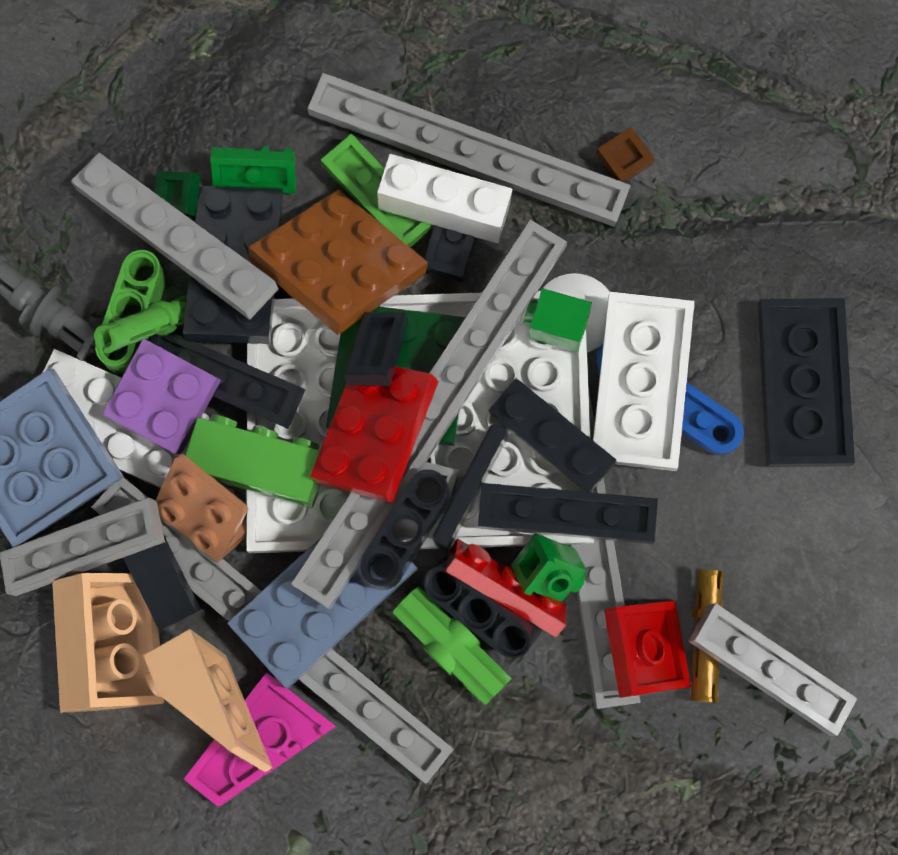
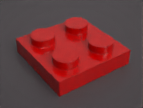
(647, 648)

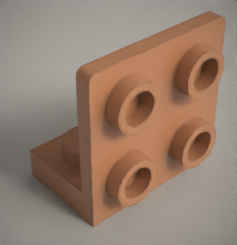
(202, 509)

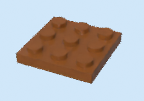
(337, 261)

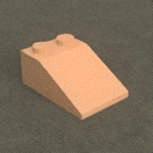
(204, 689)

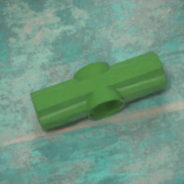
(451, 645)

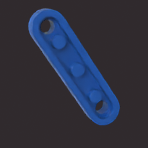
(701, 417)

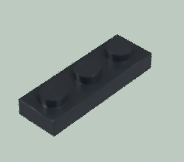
(552, 436)

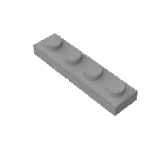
(82, 547)
(773, 669)

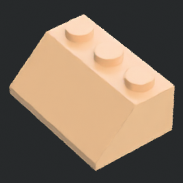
(102, 642)

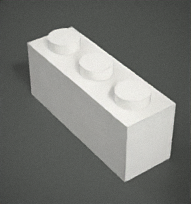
(444, 198)

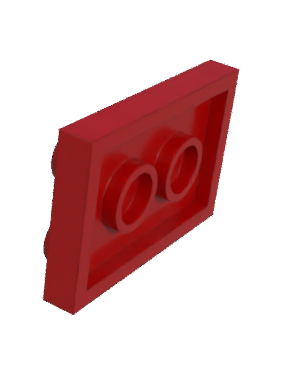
(374, 435)

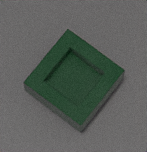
(179, 190)

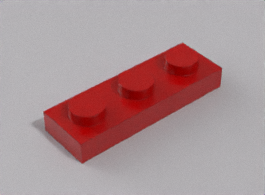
(478, 570)

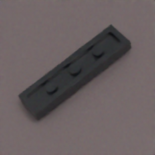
(240, 383)
(568, 513)

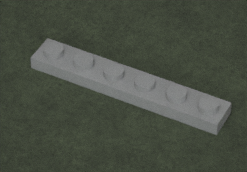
(175, 236)

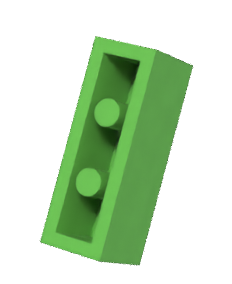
(255, 460)

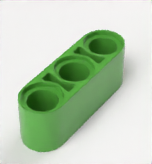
(129, 293)

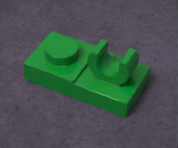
(254, 168)

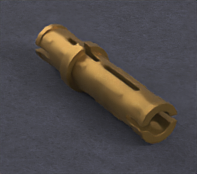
(704, 667)

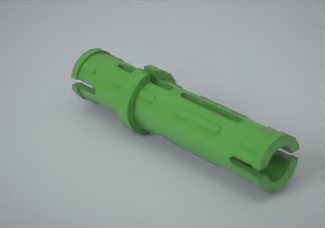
(158, 319)

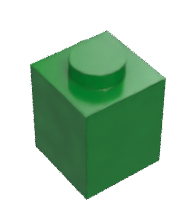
(558, 319)

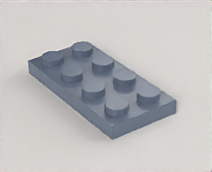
(296, 631)

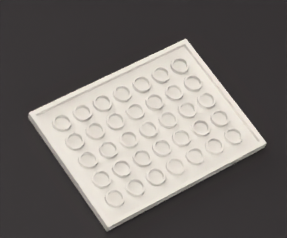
(306, 355)

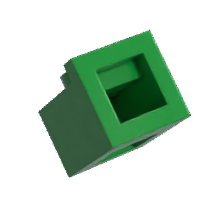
(555, 575)

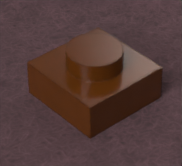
(625, 156)

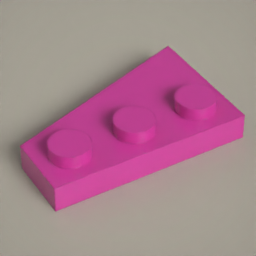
(285, 729)

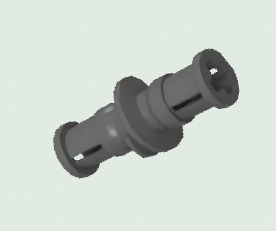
(44, 311)

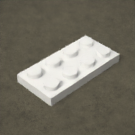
(643, 379)
(92, 392)

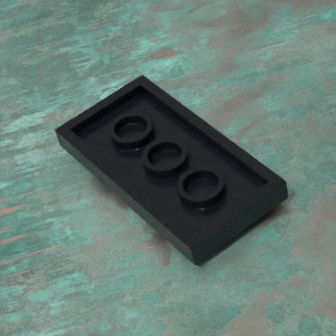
(238, 220)
(806, 382)

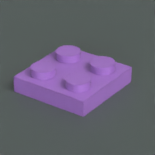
(161, 397)

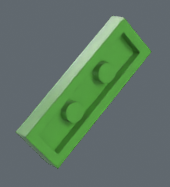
(361, 177)

